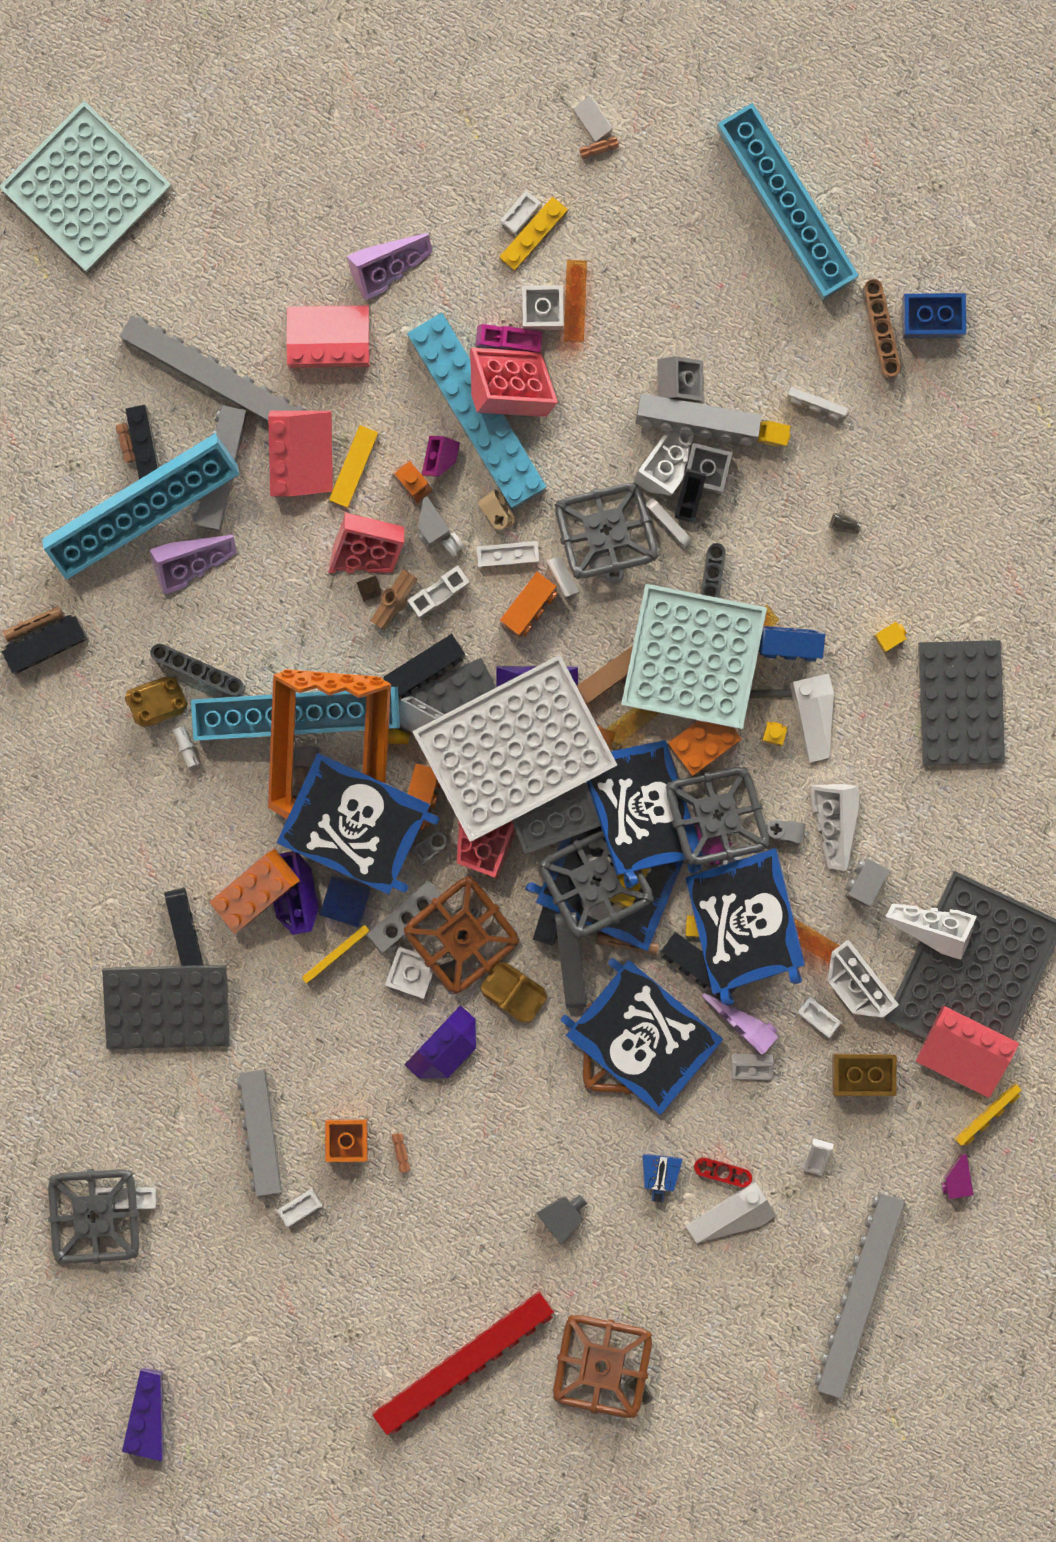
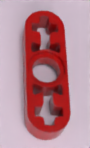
(739, 1171)

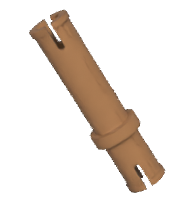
(32, 624)
(605, 939)

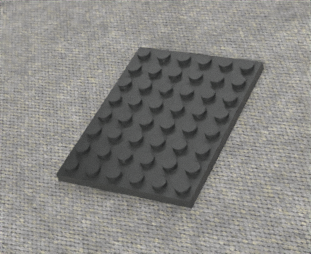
(996, 970)

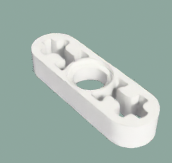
(668, 523)

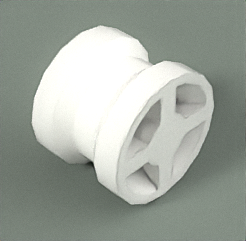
(453, 544)

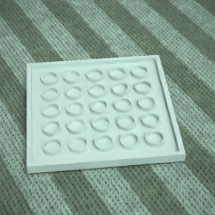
(85, 186)
(694, 656)

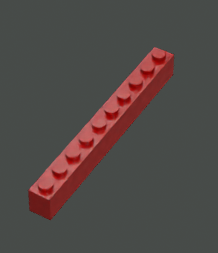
(463, 1362)

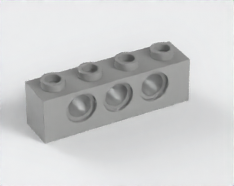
(378, 934)

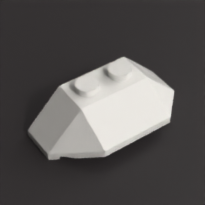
(858, 983)

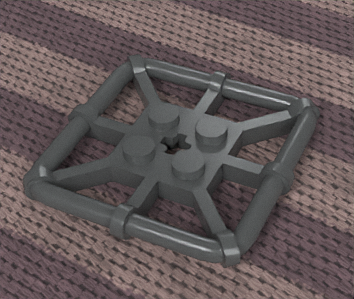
(612, 519)
(711, 827)
(589, 893)
(84, 1226)

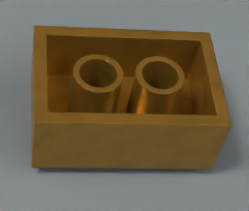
(864, 1074)

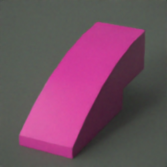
(508, 338)

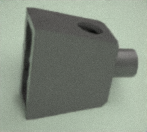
(562, 1216)

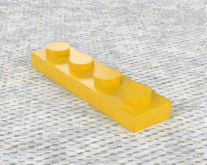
(533, 233)
(982, 1121)

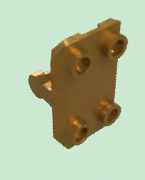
(155, 701)
(513, 992)

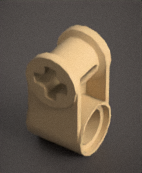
(495, 509)

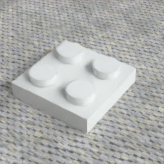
(409, 973)

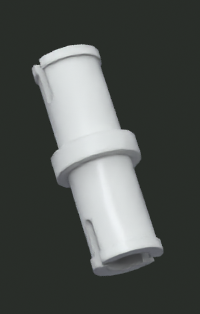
(186, 747)

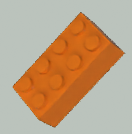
(254, 891)

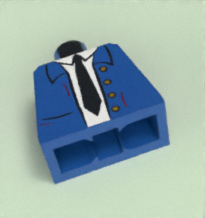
(660, 1174)

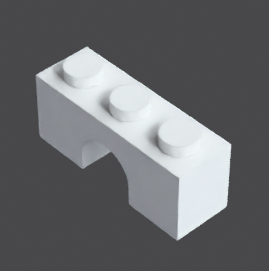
(439, 592)

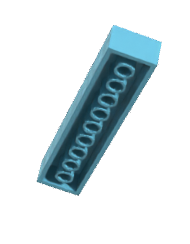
(787, 201)
(487, 432)
(140, 506)
(252, 715)

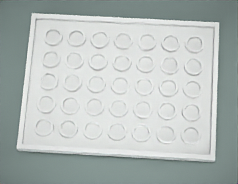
(514, 748)

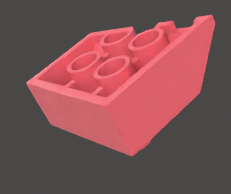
(366, 545)
(486, 852)

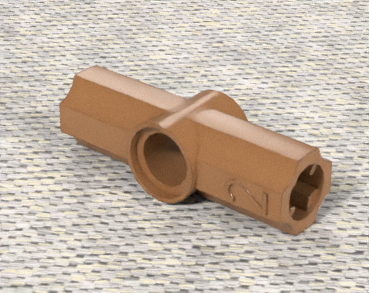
(394, 599)

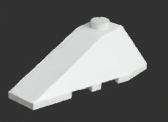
(665, 464)
(814, 710)
(837, 816)
(940, 930)
(737, 1213)

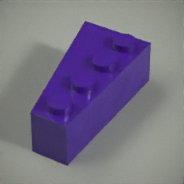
(146, 1425)

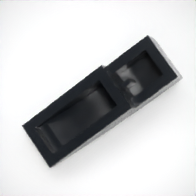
(690, 495)

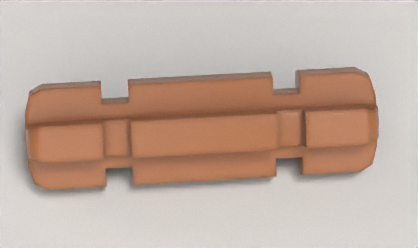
(599, 147)
(125, 442)
(401, 1153)

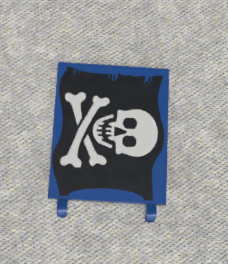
(637, 813)
(354, 824)
(745, 923)
(634, 929)
(643, 1036)

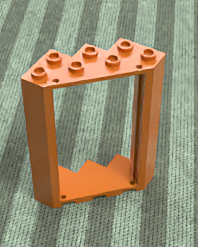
(285, 687)

